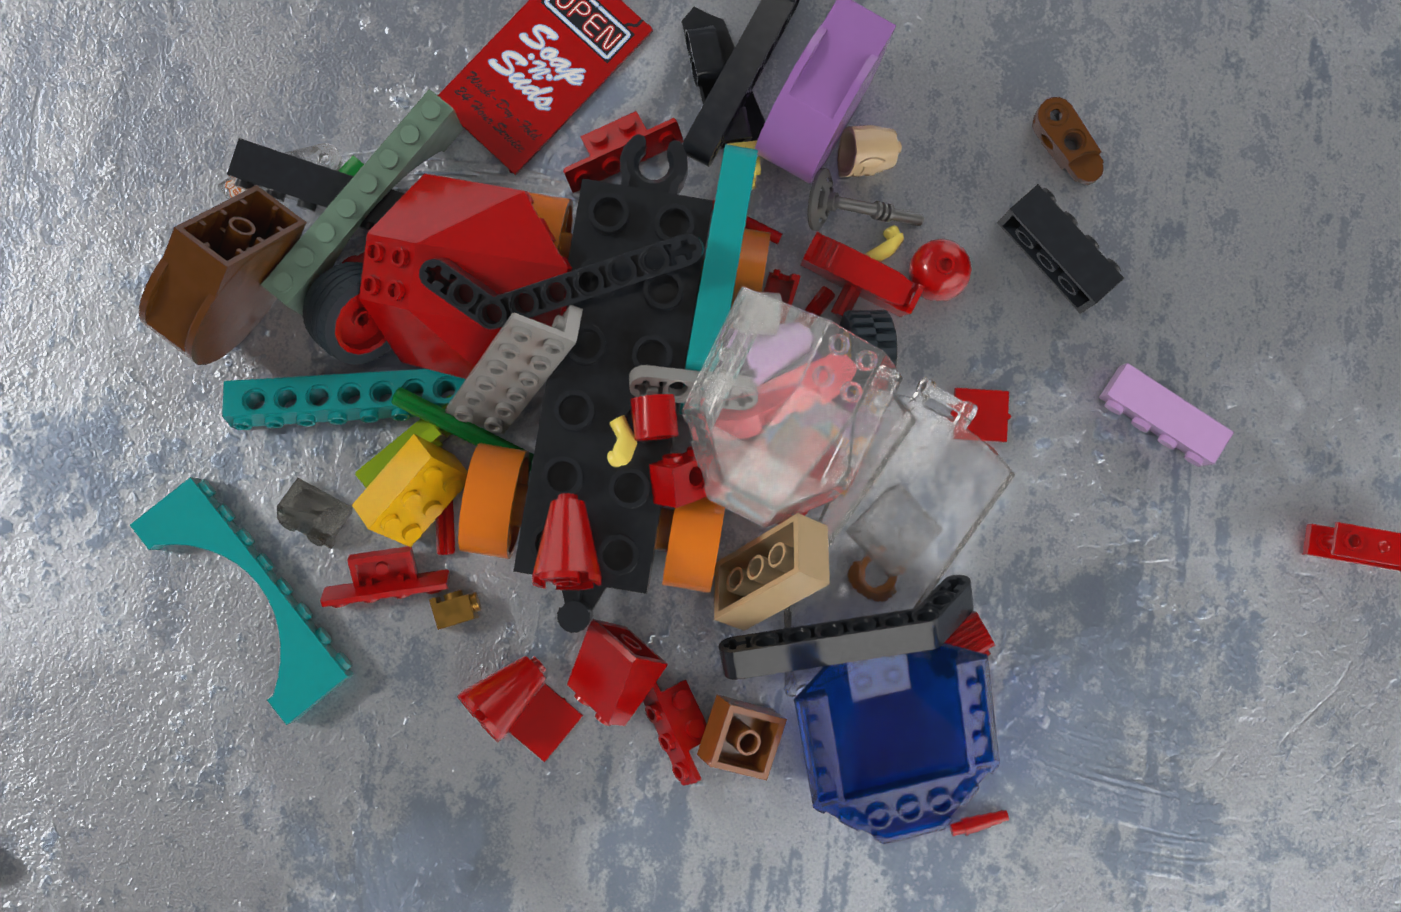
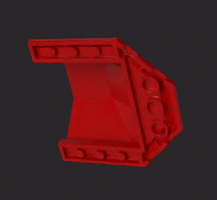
(478, 228)

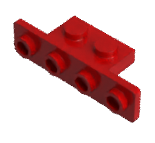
(607, 144)
(384, 576)
(678, 726)

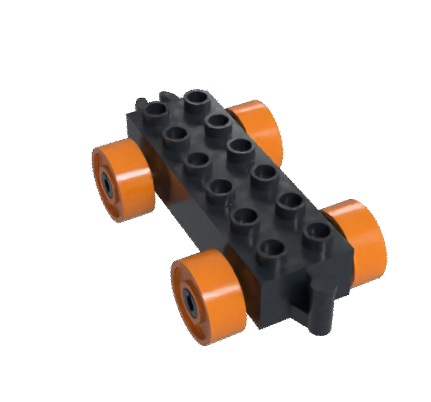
(591, 387)

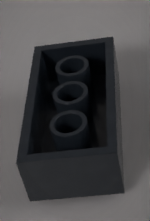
(1060, 249)

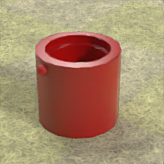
(654, 417)

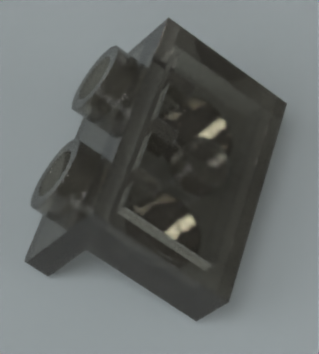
(313, 513)

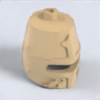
(873, 148)

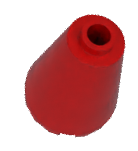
(567, 547)
(503, 695)

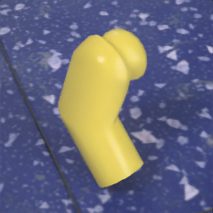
(887, 248)
(625, 443)

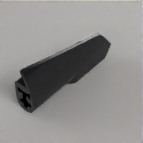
(708, 51)

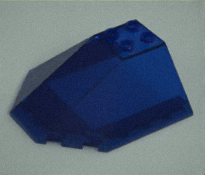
(898, 739)

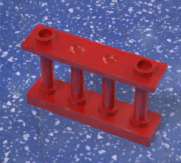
(1354, 545)

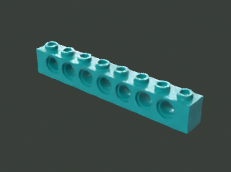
(243, 395)

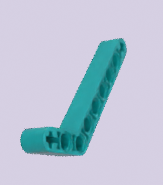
(722, 252)

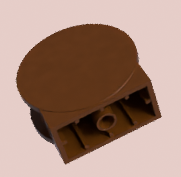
(211, 275)

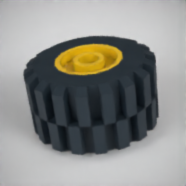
(873, 327)

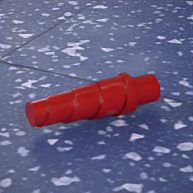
(974, 824)

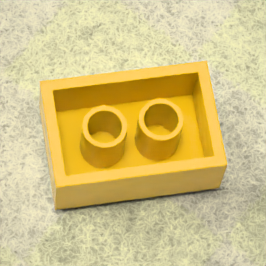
(411, 491)

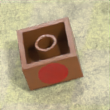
(741, 737)

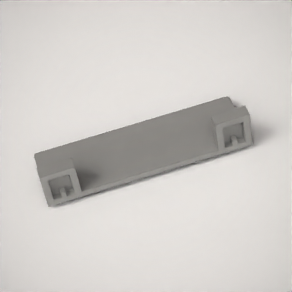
(514, 369)

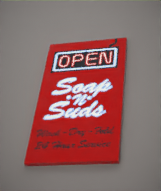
(541, 73)

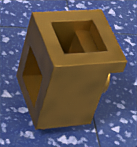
(455, 609)

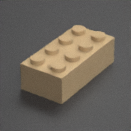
(772, 572)

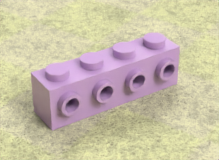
(1165, 415)

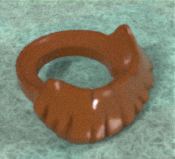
(857, 576)

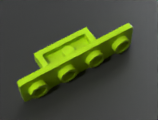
(421, 428)

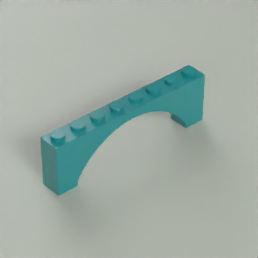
(307, 659)

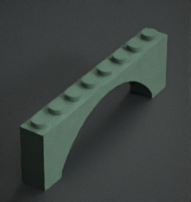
(420, 135)

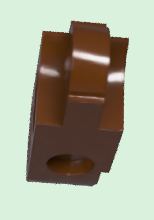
(1083, 163)

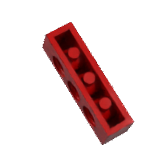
(677, 479)

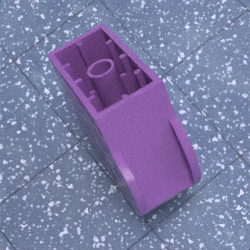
(824, 89)

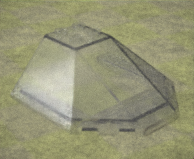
(785, 409)

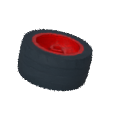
(339, 319)

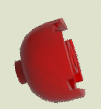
(941, 268)

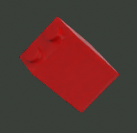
(614, 672)

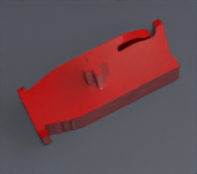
(860, 277)

